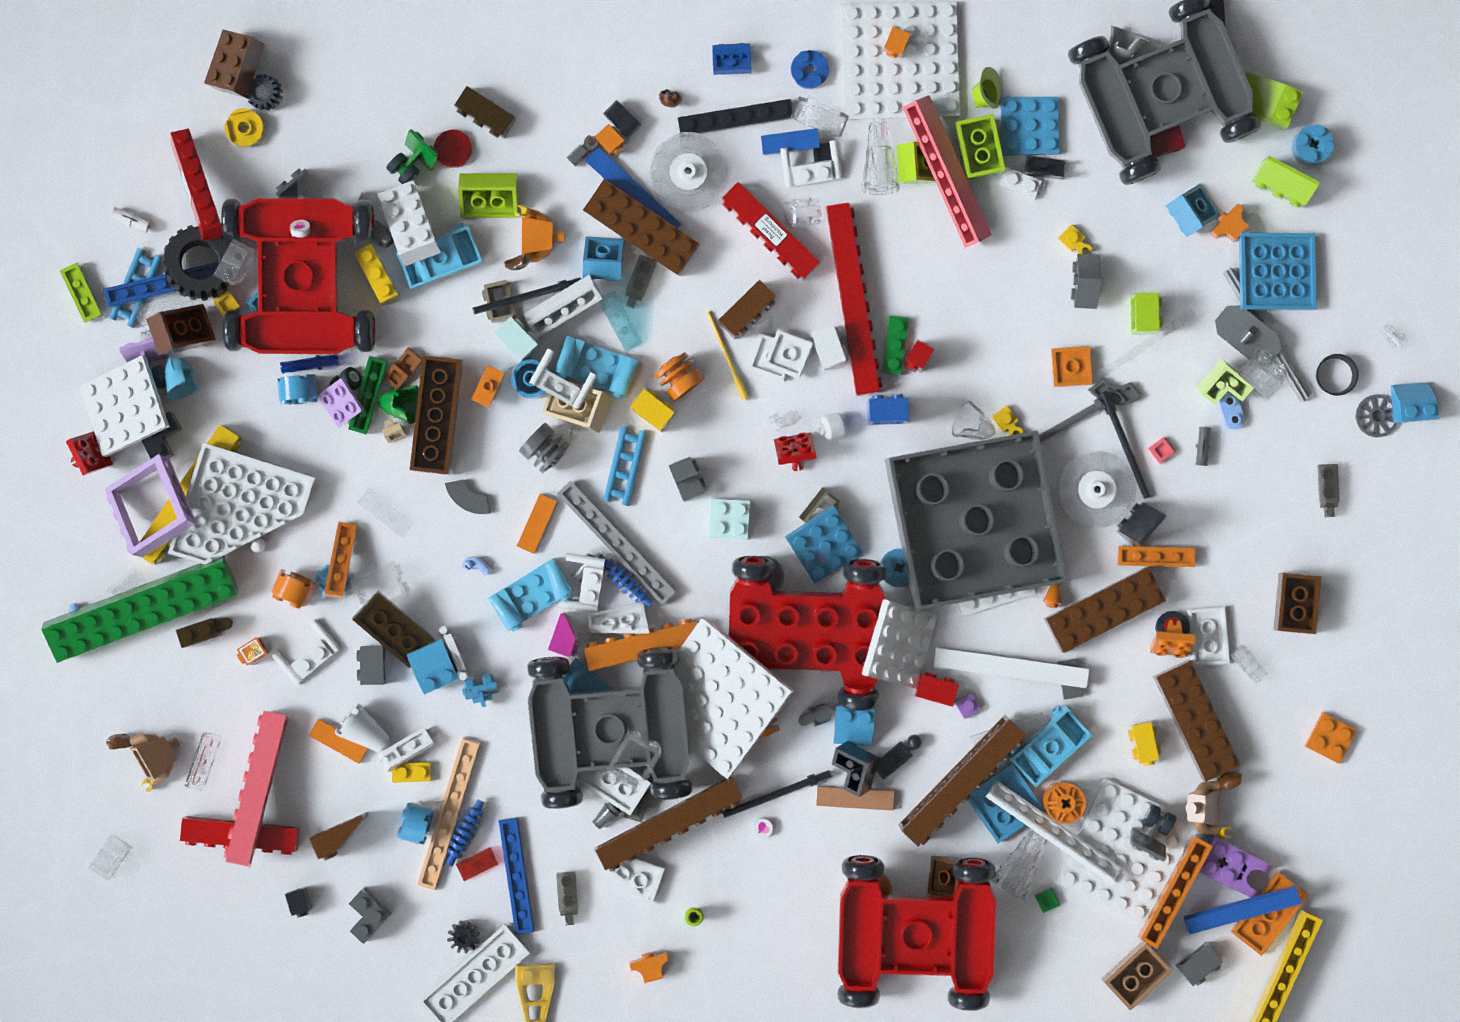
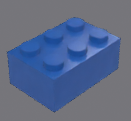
(887, 410)

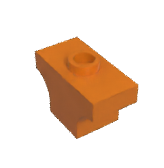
(1230, 224)
(488, 386)
(650, 965)

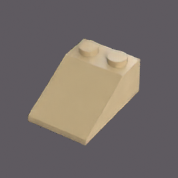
(589, 416)

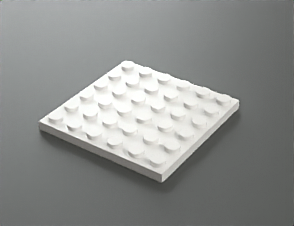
(929, 65)
(726, 696)
(1108, 831)

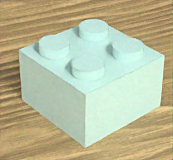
(516, 339)
(729, 519)

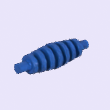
(624, 581)
(465, 832)

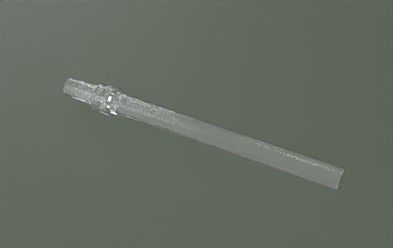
(1177, 323)

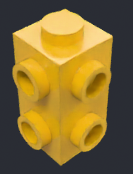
(1145, 747)

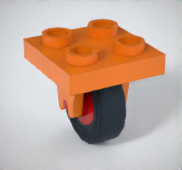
(1172, 635)

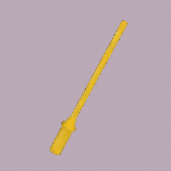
(737, 381)

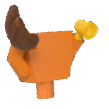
(537, 238)

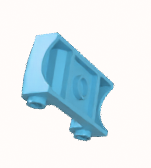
(457, 252)
(613, 370)
(531, 595)
(1050, 745)

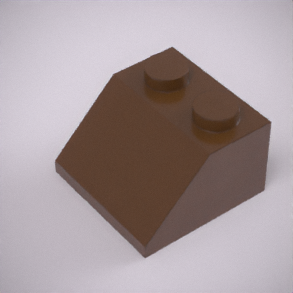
(941, 876)

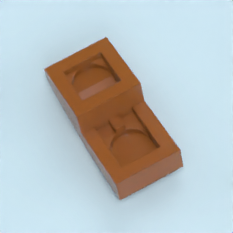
(403, 368)

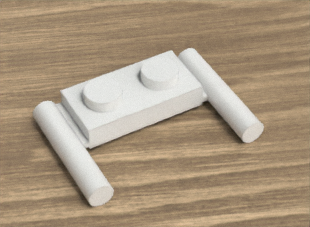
(814, 171)
(559, 387)
(590, 583)
(311, 658)
(459, 659)

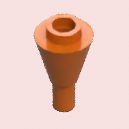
(1053, 596)

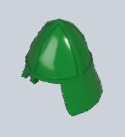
(400, 403)

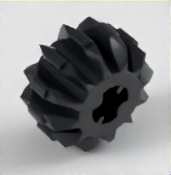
(469, 941)

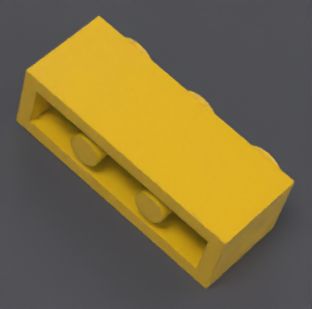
(376, 274)

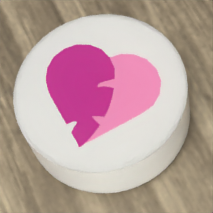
(300, 228)
(763, 828)

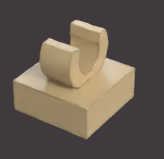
(393, 431)

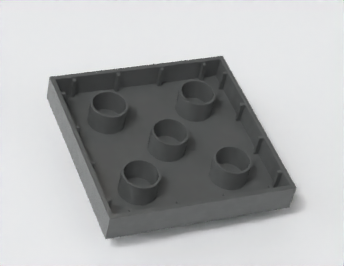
(975, 520)

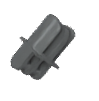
(818, 715)

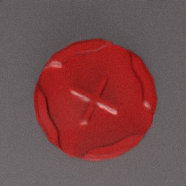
(453, 148)

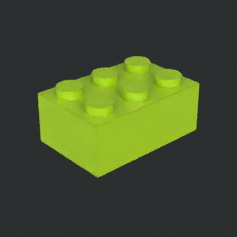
(979, 147)

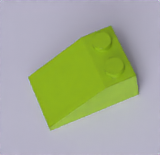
(1273, 100)

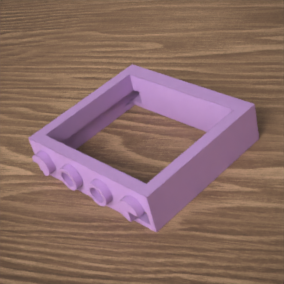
(176, 496)

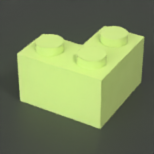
(1222, 379)

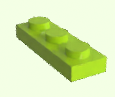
(81, 292)

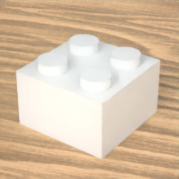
(828, 347)

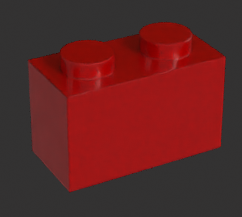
(918, 356)
(936, 689)

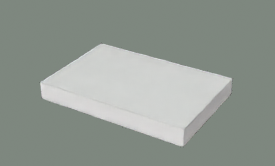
(1211, 636)

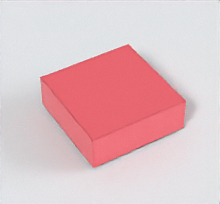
(1161, 450)

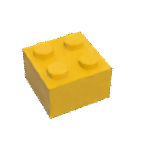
(652, 410)

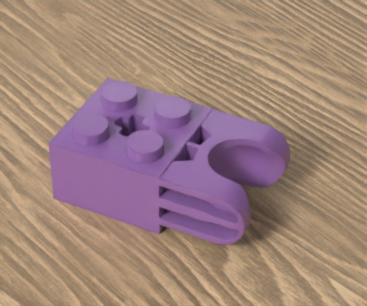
(1235, 868)

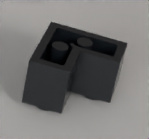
(157, 442)
(859, 767)

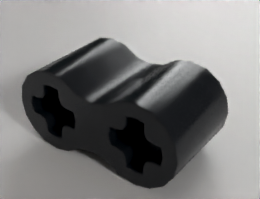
(622, 119)

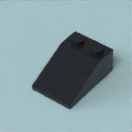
(1140, 523)

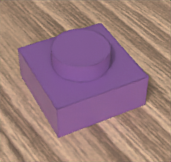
(967, 705)

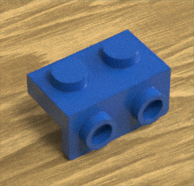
(731, 59)

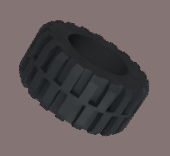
(172, 264)

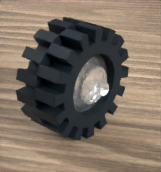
(264, 92)

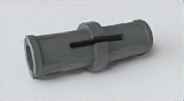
(1204, 437)

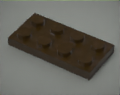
(391, 627)

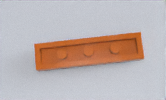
(1156, 556)
(340, 560)

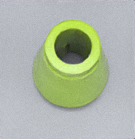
(694, 921)

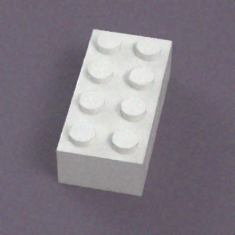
(408, 223)

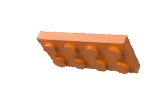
(1263, 929)

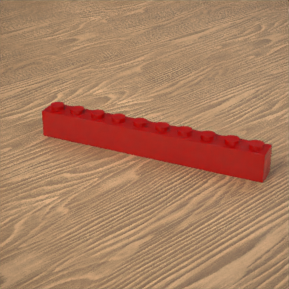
(852, 299)

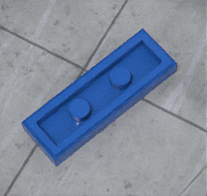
(793, 140)

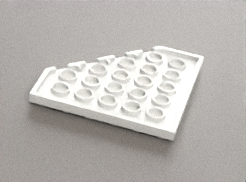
(237, 502)

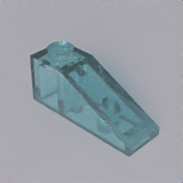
(620, 321)

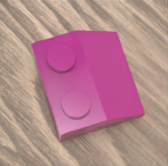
(564, 638)

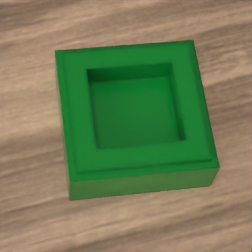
(1047, 900)

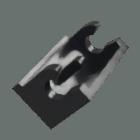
(1044, 167)

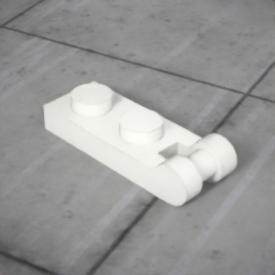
(406, 749)

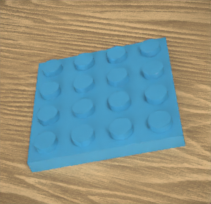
(1277, 271)

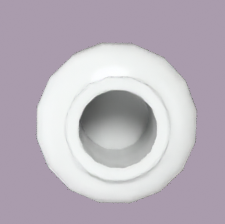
(833, 426)

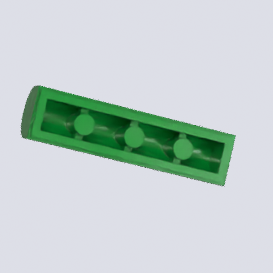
(368, 394)

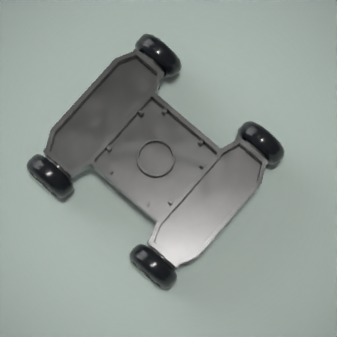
(1165, 89)
(587, 727)

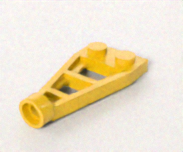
(534, 975)

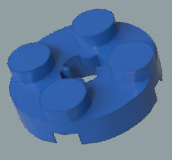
(815, 78)

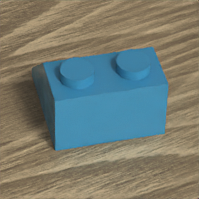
(1193, 210)
(603, 258)
(1413, 403)
(433, 666)
(853, 726)

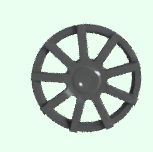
(1376, 416)

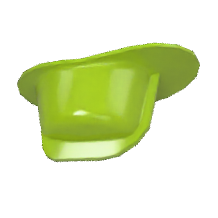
(988, 89)

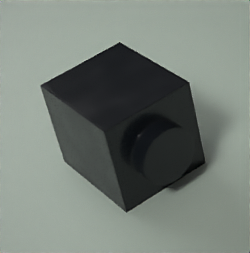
(298, 902)

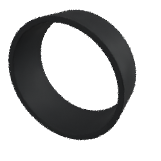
(1354, 370)

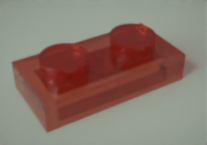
(477, 864)

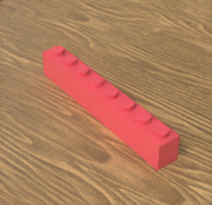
(947, 171)
(256, 789)

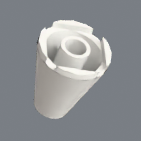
(362, 729)

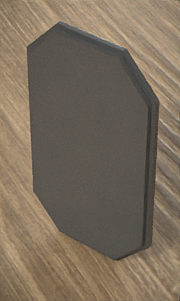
(1246, 332)

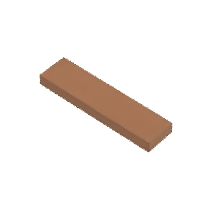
(841, 798)

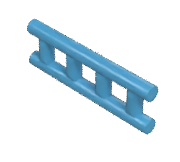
(131, 275)
(634, 458)

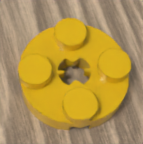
(253, 134)

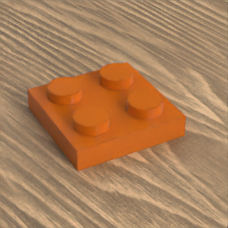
(1071, 366)
(1330, 738)

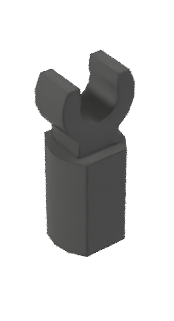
(581, 151)

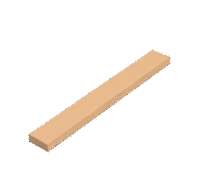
(449, 814)

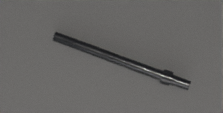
(560, 286)
(1110, 410)
(811, 780)

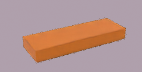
(537, 523)
(326, 735)

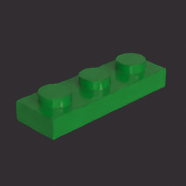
(895, 345)

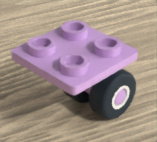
(145, 348)
(340, 399)

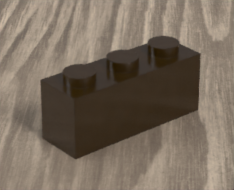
(484, 112)

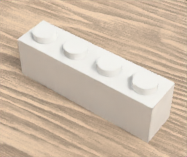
(563, 306)

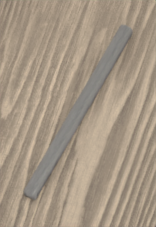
(1291, 376)

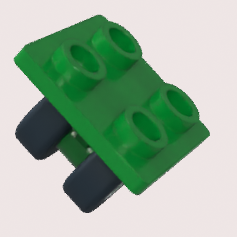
(421, 151)

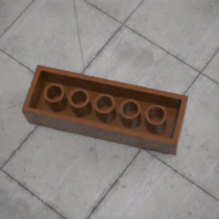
(641, 227)
(436, 415)
(1104, 609)
(1196, 720)

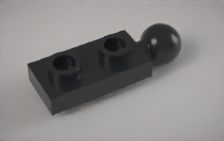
(897, 756)

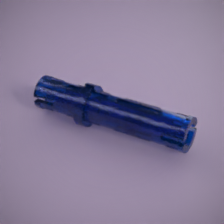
(317, 362)

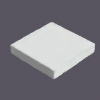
(788, 354)
(759, 357)

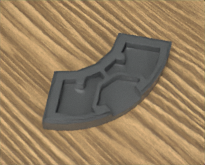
(1118, 393)
(466, 498)

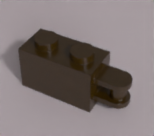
(202, 631)

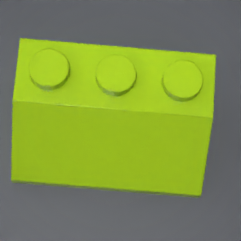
(1285, 182)
(488, 195)

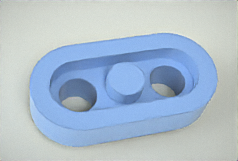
(1229, 411)

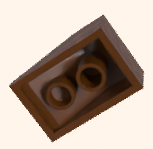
(331, 840)

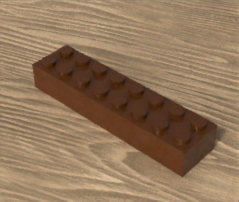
(962, 780)
(667, 823)

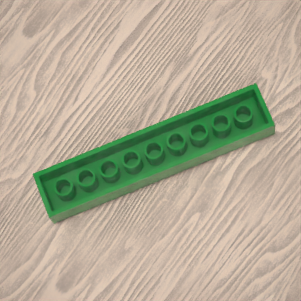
(139, 609)

